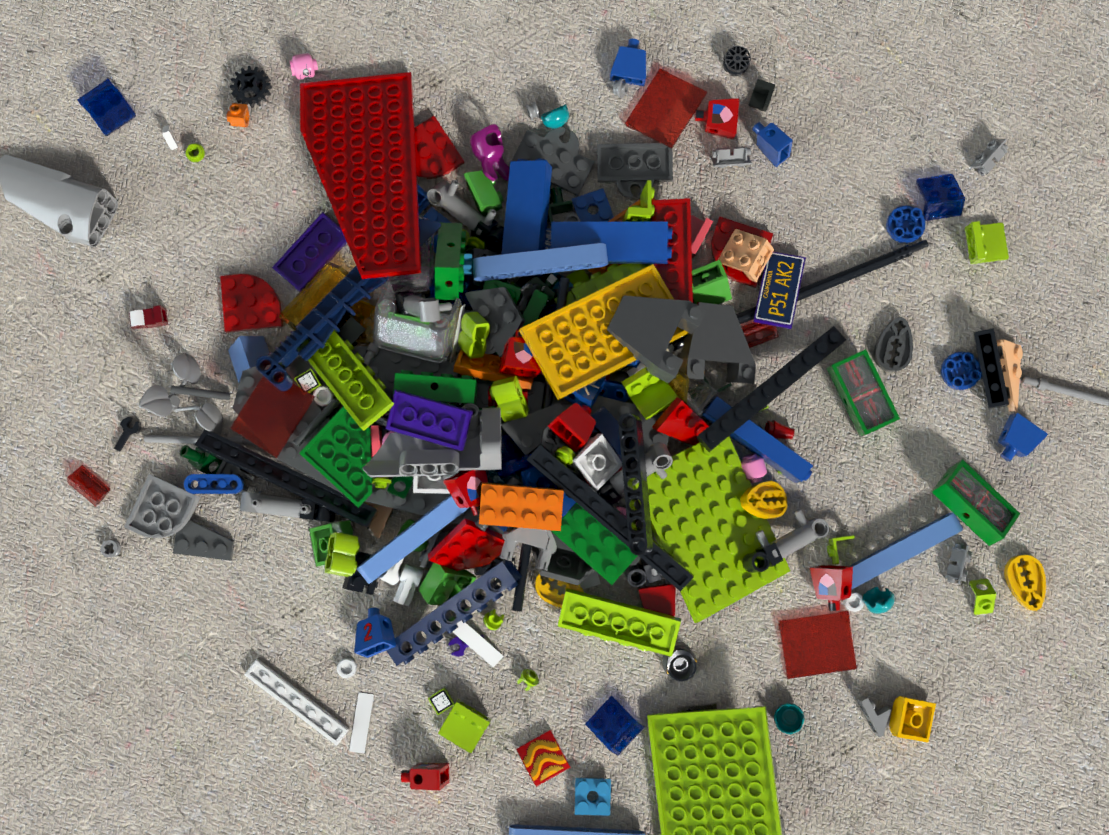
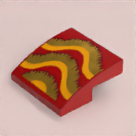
(543, 758)

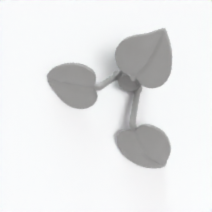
(159, 403)

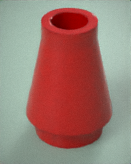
(779, 430)

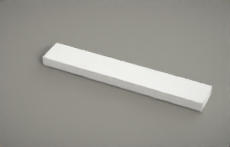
(297, 701)

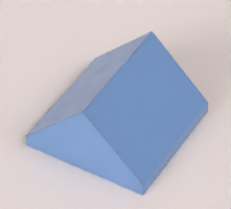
(246, 352)

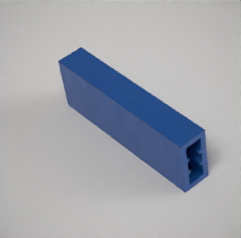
(527, 206)
(624, 240)
(764, 444)

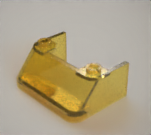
(312, 294)

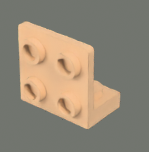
(746, 253)

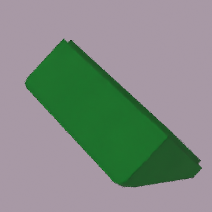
(534, 307)

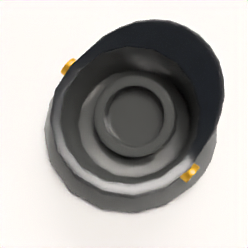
(681, 664)

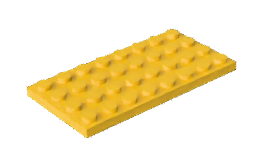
(575, 342)

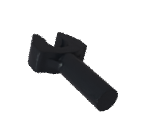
(127, 431)

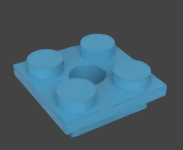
(601, 805)

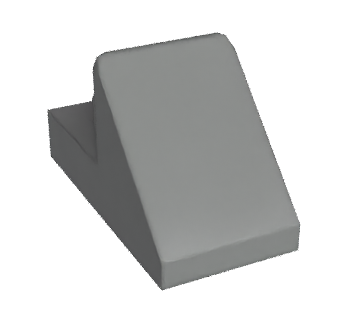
(876, 719)

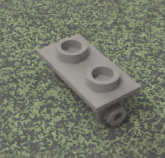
(995, 150)
(722, 158)
(960, 556)

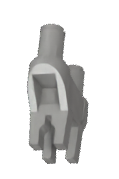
(535, 537)

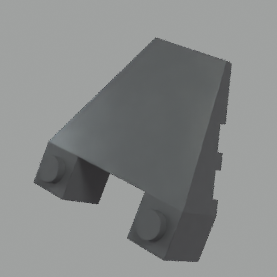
(648, 326)
(718, 340)

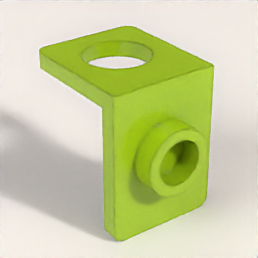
(832, 548)
(984, 598)

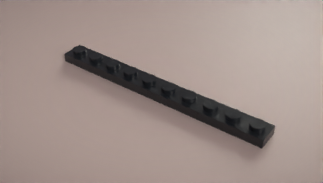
(770, 389)
(285, 478)
(606, 514)

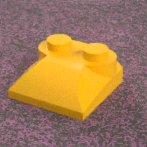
(911, 718)

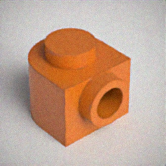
(238, 115)

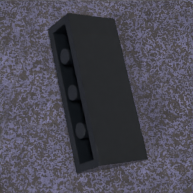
(991, 368)

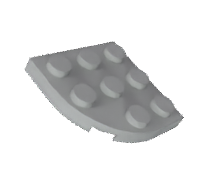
(161, 509)

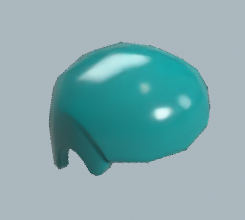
(556, 118)
(878, 600)
(789, 718)

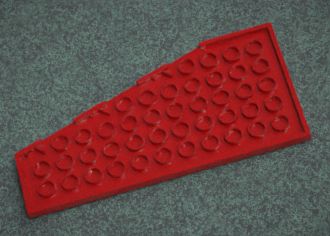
(366, 160)

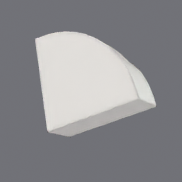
(169, 137)

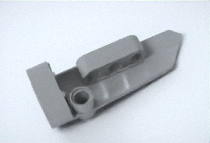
(58, 200)
(412, 456)

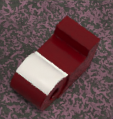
(148, 317)

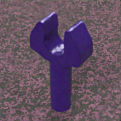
(456, 640)

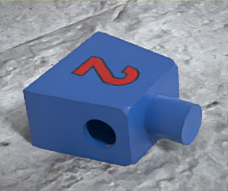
(374, 634)

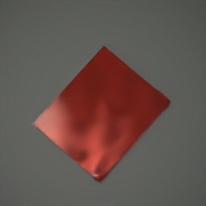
(665, 108)
(272, 415)
(817, 644)

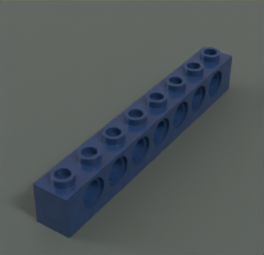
(504, 571)

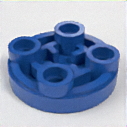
(905, 224)
(960, 370)

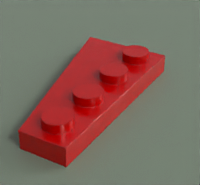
(680, 422)

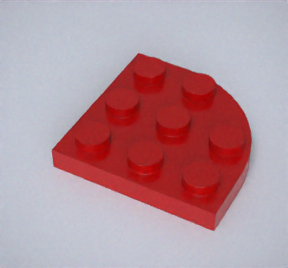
(434, 150)
(722, 234)
(249, 303)
(467, 547)

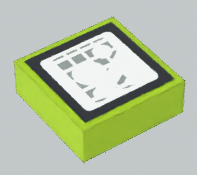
(308, 381)
(441, 701)

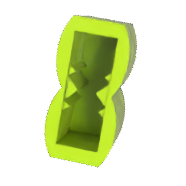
(473, 335)
(509, 398)
(342, 554)

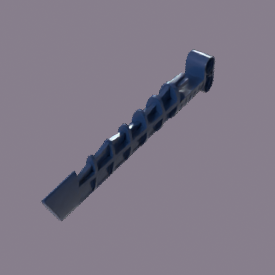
(323, 319)

